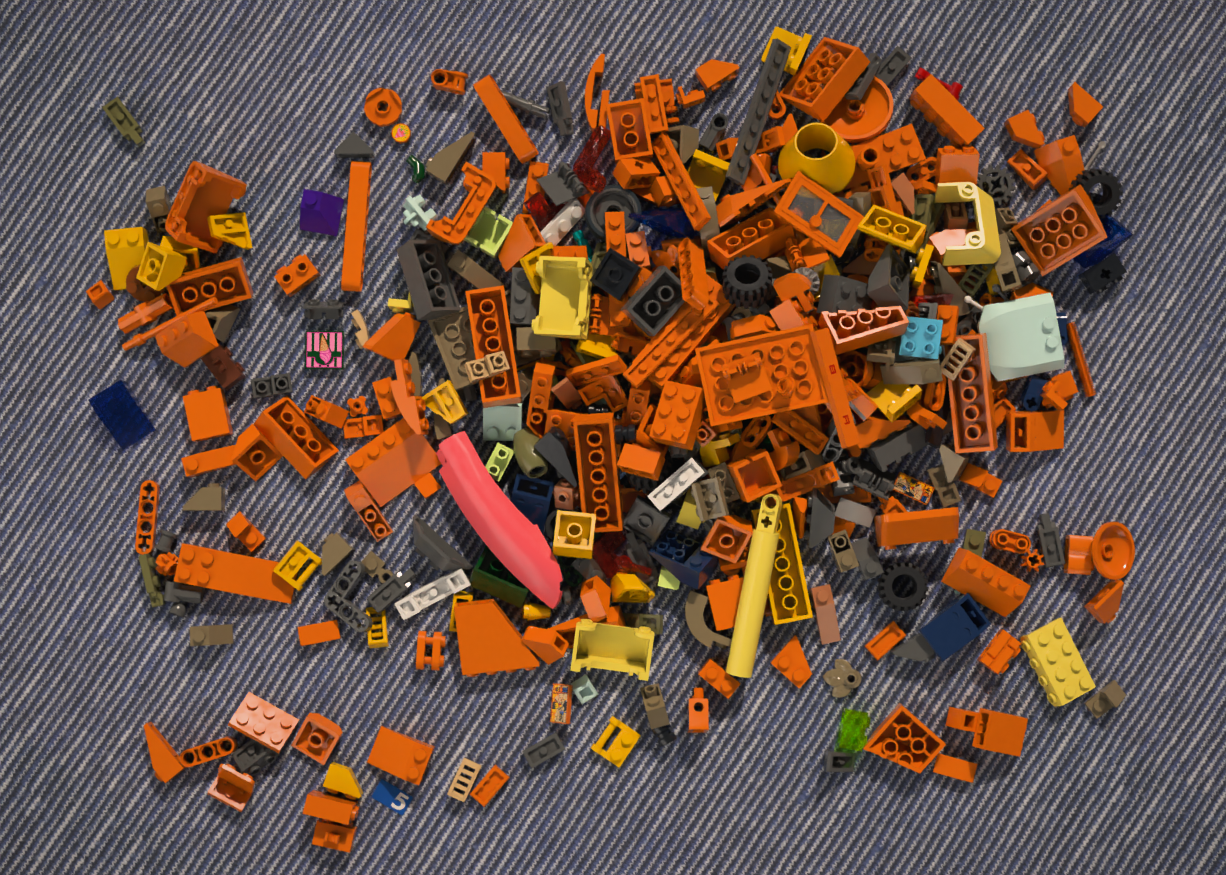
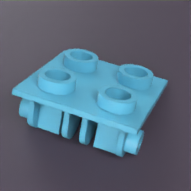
(922, 338)

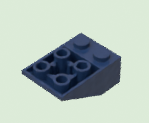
(533, 499)
(684, 558)
(955, 626)

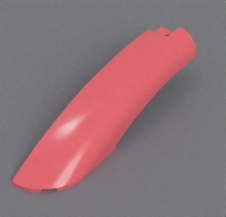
(498, 521)

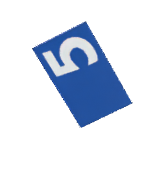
(392, 797)

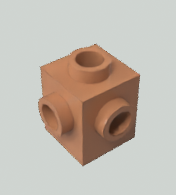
(566, 495)

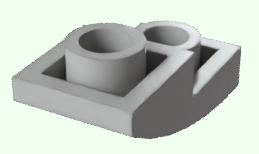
(855, 512)

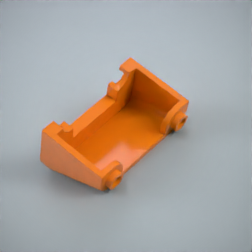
(480, 190)
(201, 195)

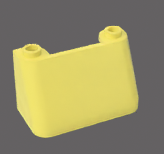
(564, 297)
(612, 648)

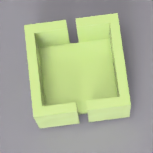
(489, 232)

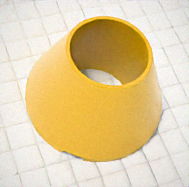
(829, 172)

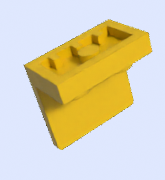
(797, 44)
(708, 171)
(596, 346)
(894, 398)

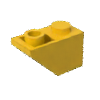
(342, 779)

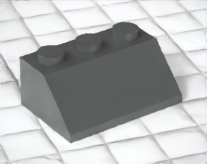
(524, 301)

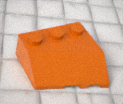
(905, 740)

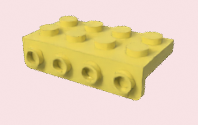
(1057, 663)

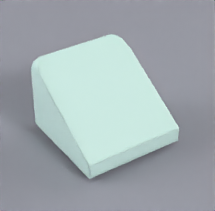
(584, 689)

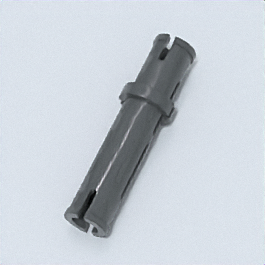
(525, 105)

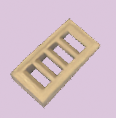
(966, 347)
(457, 795)

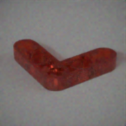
(588, 157)

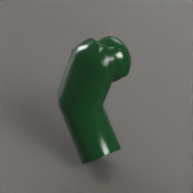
(418, 169)

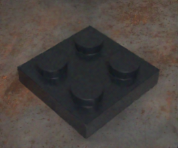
(616, 274)

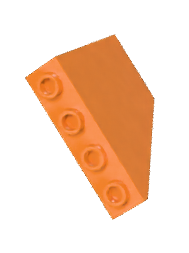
(490, 640)

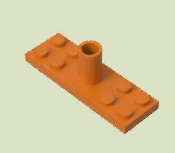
(896, 149)

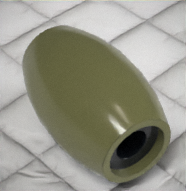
(527, 456)

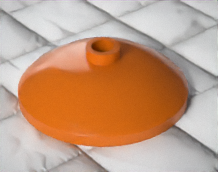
(1113, 550)

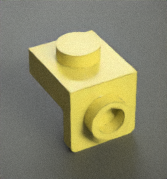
(400, 306)

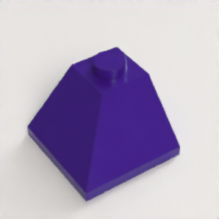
(320, 212)

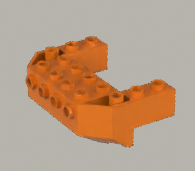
(544, 416)

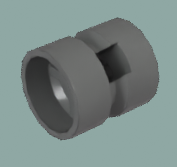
(1026, 271)

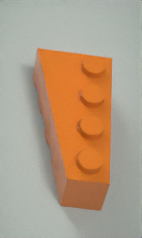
(863, 326)

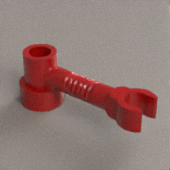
(954, 89)

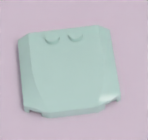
(1022, 337)

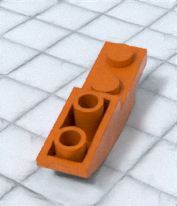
(882, 191)
(410, 406)

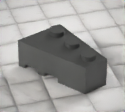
(897, 445)

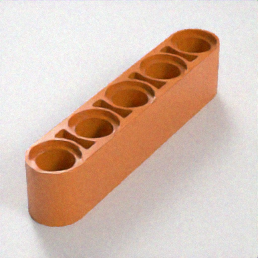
(506, 119)
(693, 274)

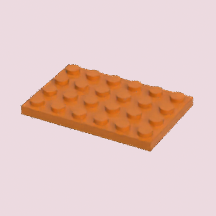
(783, 355)

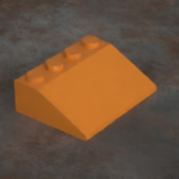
(825, 78)
(1060, 230)
(393, 462)

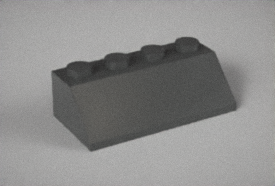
(428, 279)

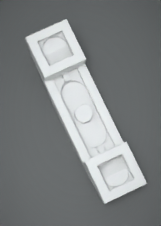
(432, 592)

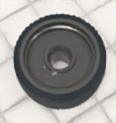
(611, 199)

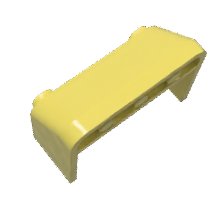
(982, 245)

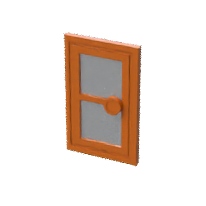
(818, 214)

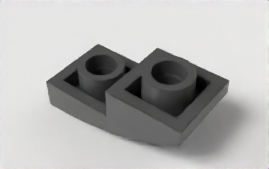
(271, 385)

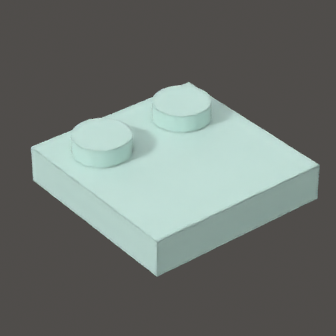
(502, 422)

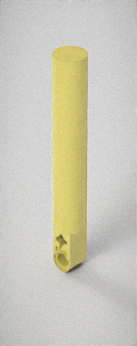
(754, 591)

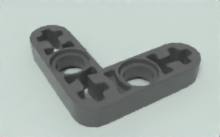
(341, 597)

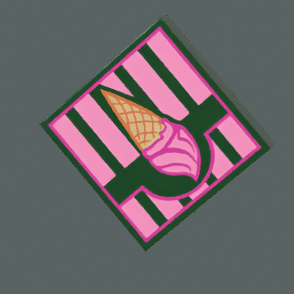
(324, 350)

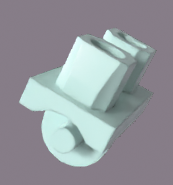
(415, 214)

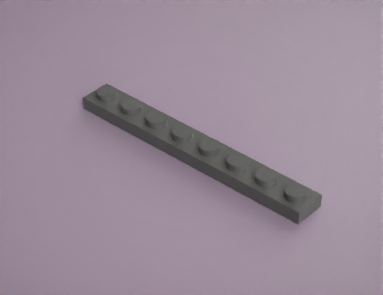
(758, 111)

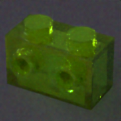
(853, 729)

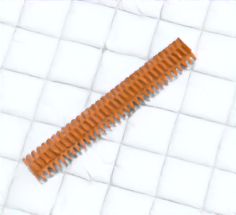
(1079, 357)

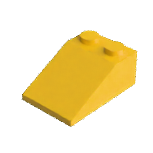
(124, 251)

